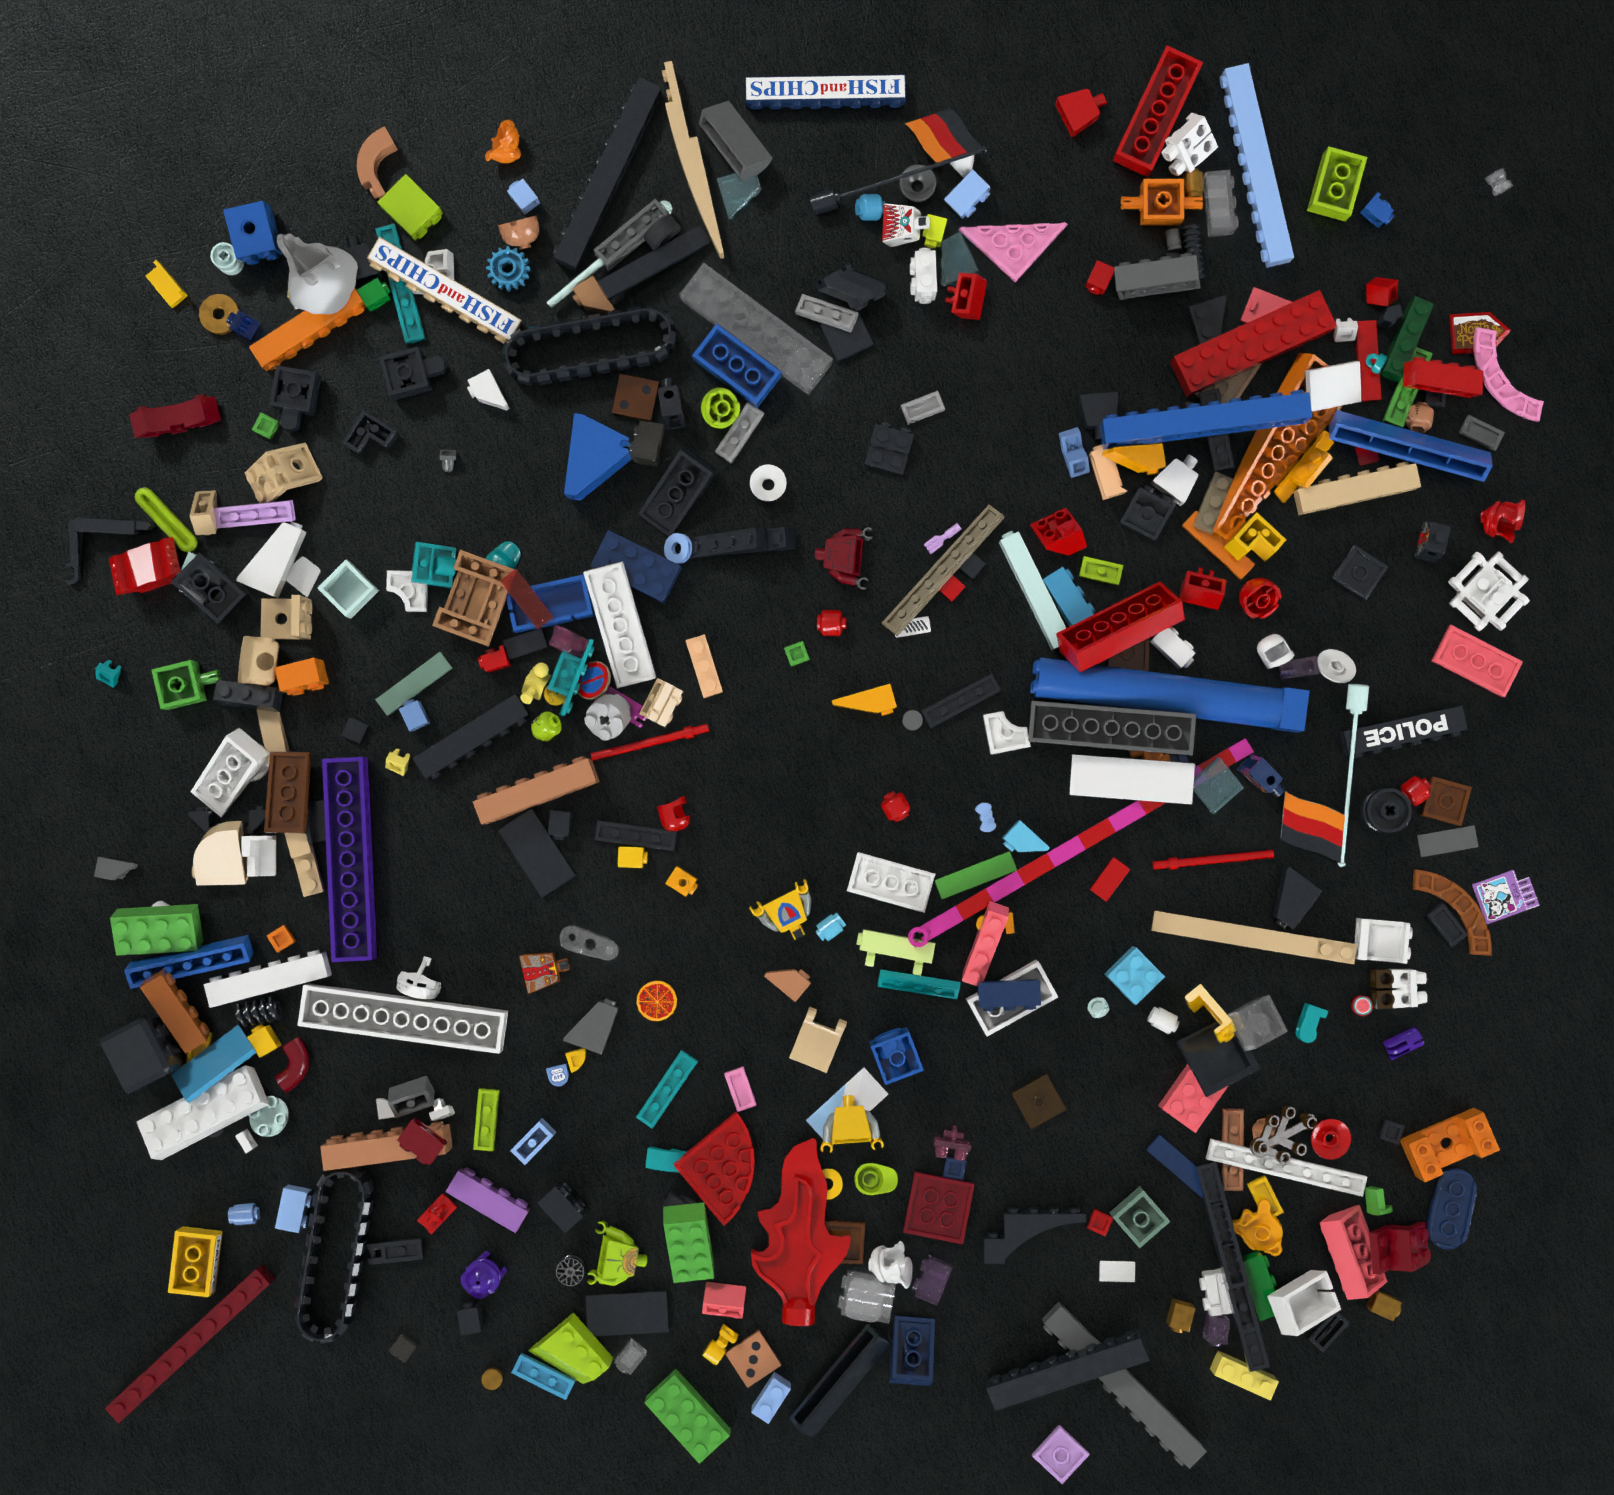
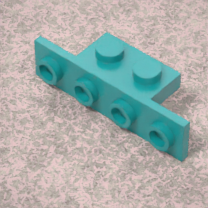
(567, 675)

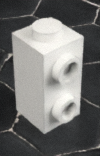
(1173, 648)

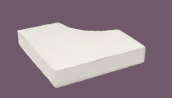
(412, 594)
(1003, 735)

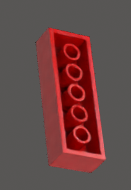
(1157, 111)
(1120, 626)

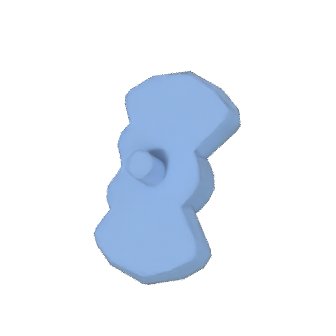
(986, 818)

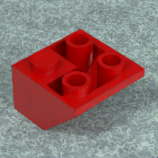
(1060, 533)

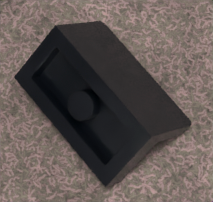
(316, 822)

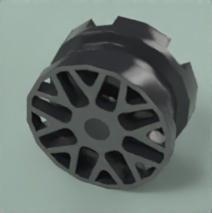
(570, 1270)

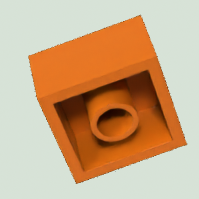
(302, 675)

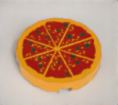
(656, 1000)

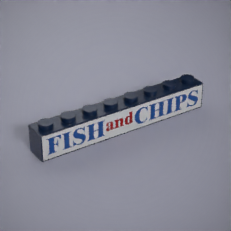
(825, 91)

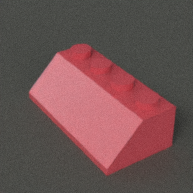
(1351, 1252)

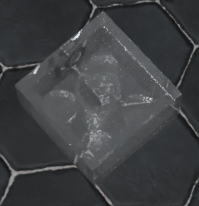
(1257, 1023)

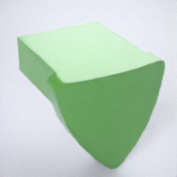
(1376, 1202)

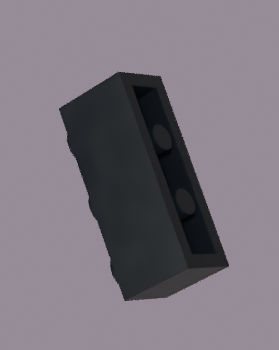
(248, 696)

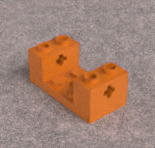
(1468, 1136)

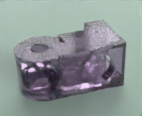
(1299, 668)

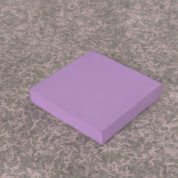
(1060, 1454)

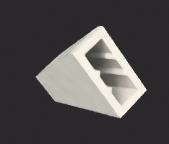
(274, 560)

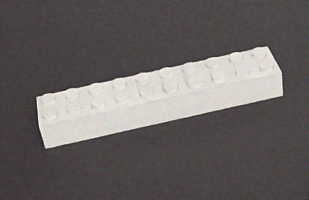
(403, 1018)

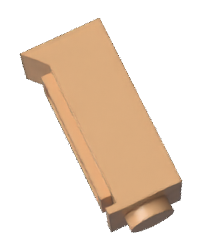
(1106, 474)

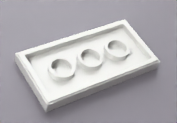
(891, 882)

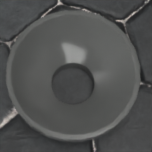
(927, 179)

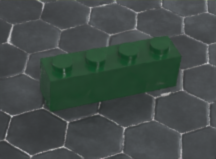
(1406, 338)

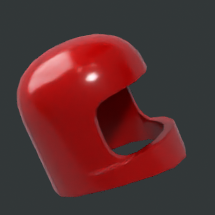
(668, 818)

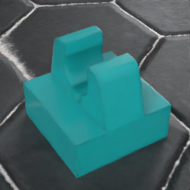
(108, 675)

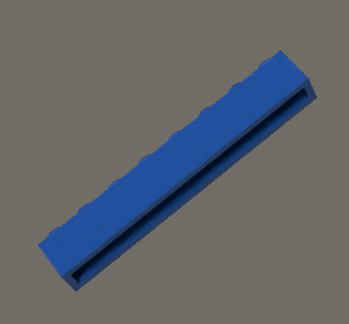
(1410, 445)

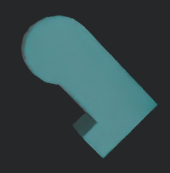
(1308, 1022)

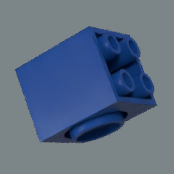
(262, 242)
(896, 1055)

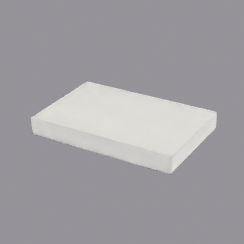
(1334, 385)

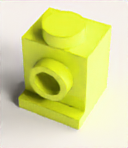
(935, 232)

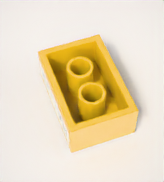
(195, 1261)

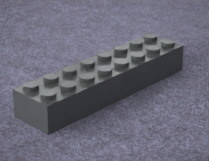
(1112, 728)

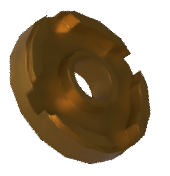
(210, 307)

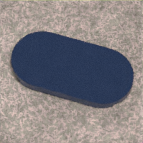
(1451, 1208)

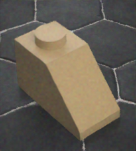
(203, 514)

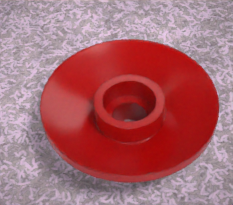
(1339, 1141)

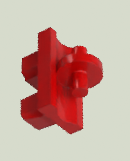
(437, 1213)

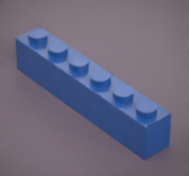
(187, 963)

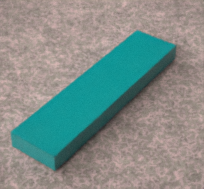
(918, 984)
(667, 1089)

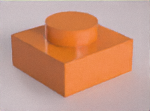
(281, 938)

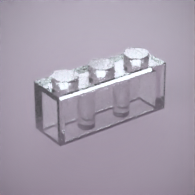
(1220, 203)

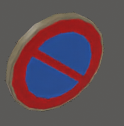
(594, 681)

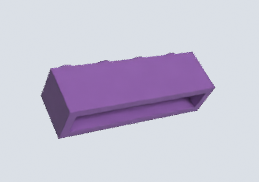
(488, 1199)

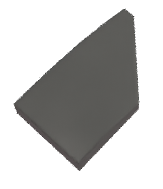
(113, 869)

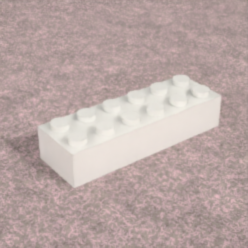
(214, 1109)

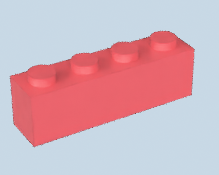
(985, 943)

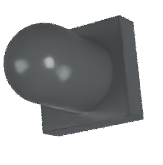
(448, 458)

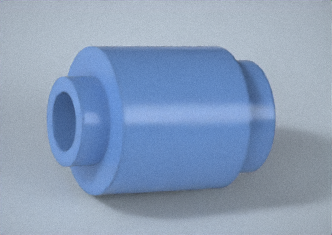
(243, 1214)

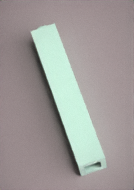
(1032, 586)

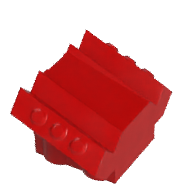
(145, 567)

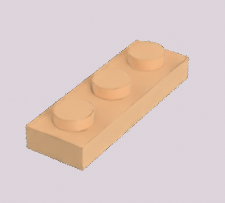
(704, 666)

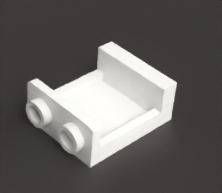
(1382, 940)

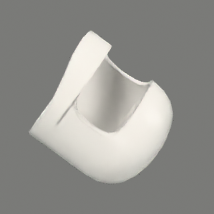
(1274, 651)

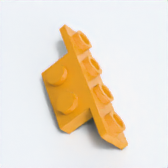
(1307, 468)

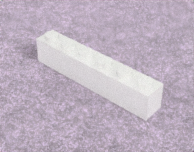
(268, 979)

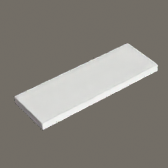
(619, 624)
(1132, 779)

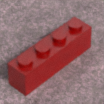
(1443, 378)

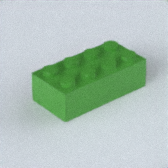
(156, 929)
(688, 1242)
(687, 1416)

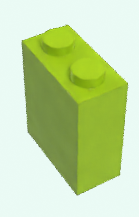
(410, 207)

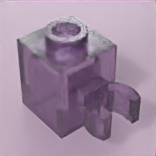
(1216, 1329)

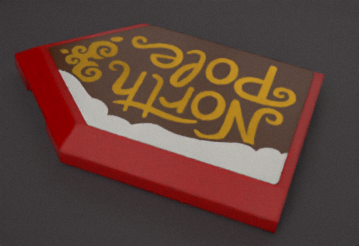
(1463, 327)

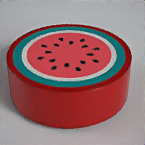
(1362, 1005)

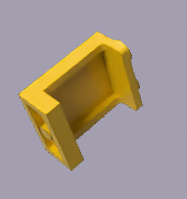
(1200, 997)

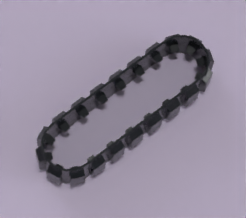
(576, 325)
(302, 1318)

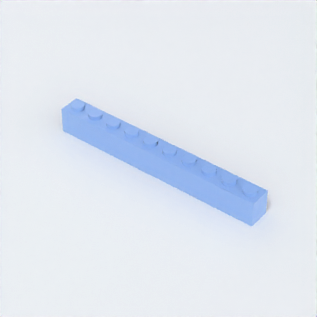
(1257, 165)

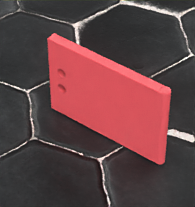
(1261, 304)

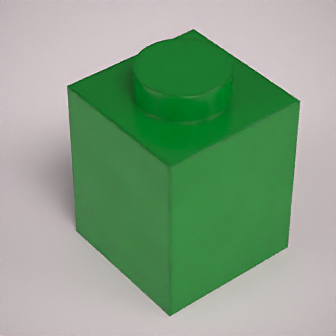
(374, 294)

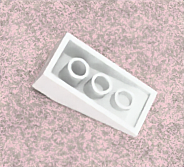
(229, 771)

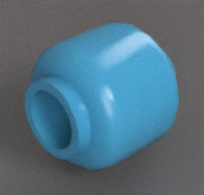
(869, 207)

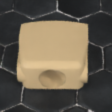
(258, 661)

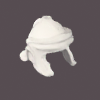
(891, 1265)

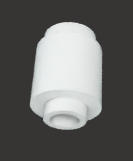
(1163, 1020)

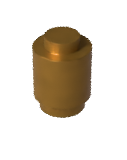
(1193, 183)

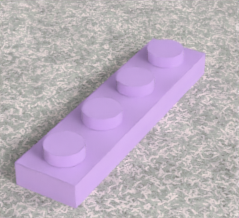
(254, 514)

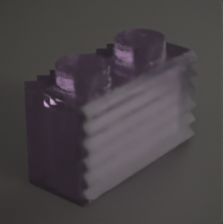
(932, 1279)

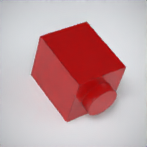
(1099, 278)

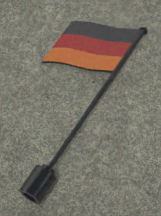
(941, 137)

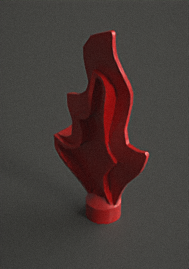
(800, 1246)

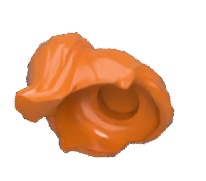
(505, 144)

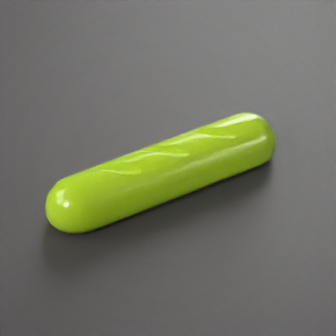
(166, 519)

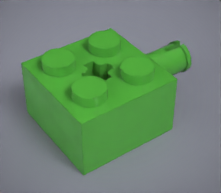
(192, 681)

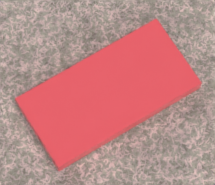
(1477, 661)

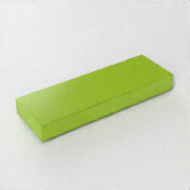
(486, 1119)

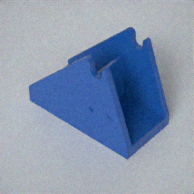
(593, 456)

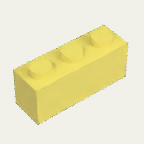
(1237, 1372)

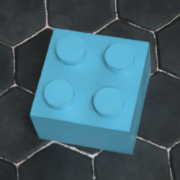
(1134, 975)

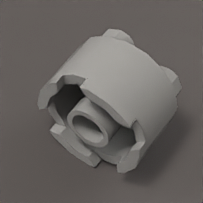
(608, 716)

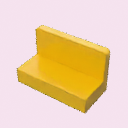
(166, 285)

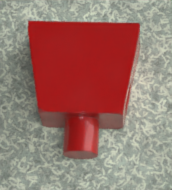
(1079, 110)

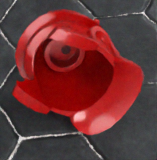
(1503, 519)

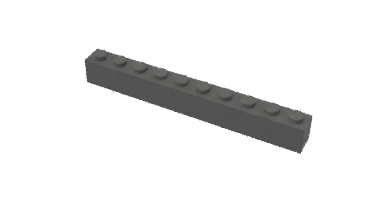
(1129, 1391)

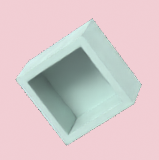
(348, 589)

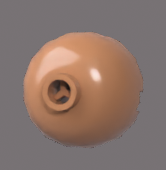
(520, 232)

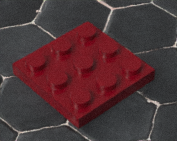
(938, 1207)

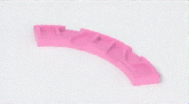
(1496, 382)

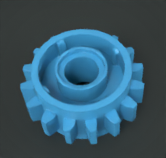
(500, 261)

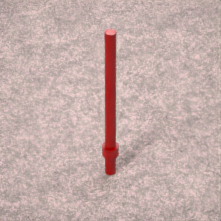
(688, 732)
(1175, 863)

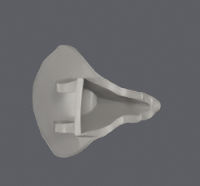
(318, 275)

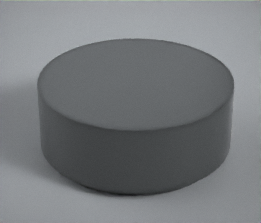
(912, 720)

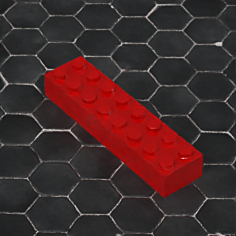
(1253, 343)

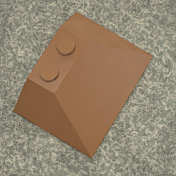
(474, 599)

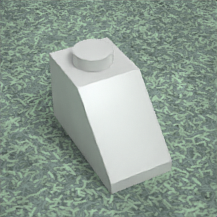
(487, 390)

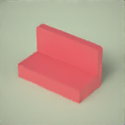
(724, 1300)

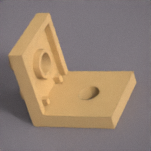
(275, 472)
(298, 618)

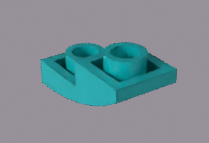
(663, 1159)

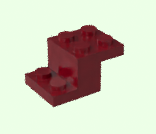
(1399, 1248)

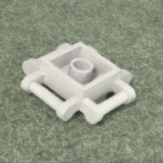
(1488, 591)

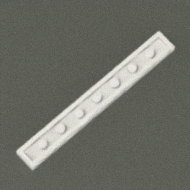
(1294, 1170)

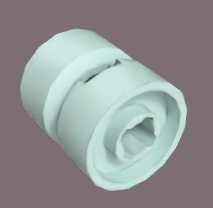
(224, 259)

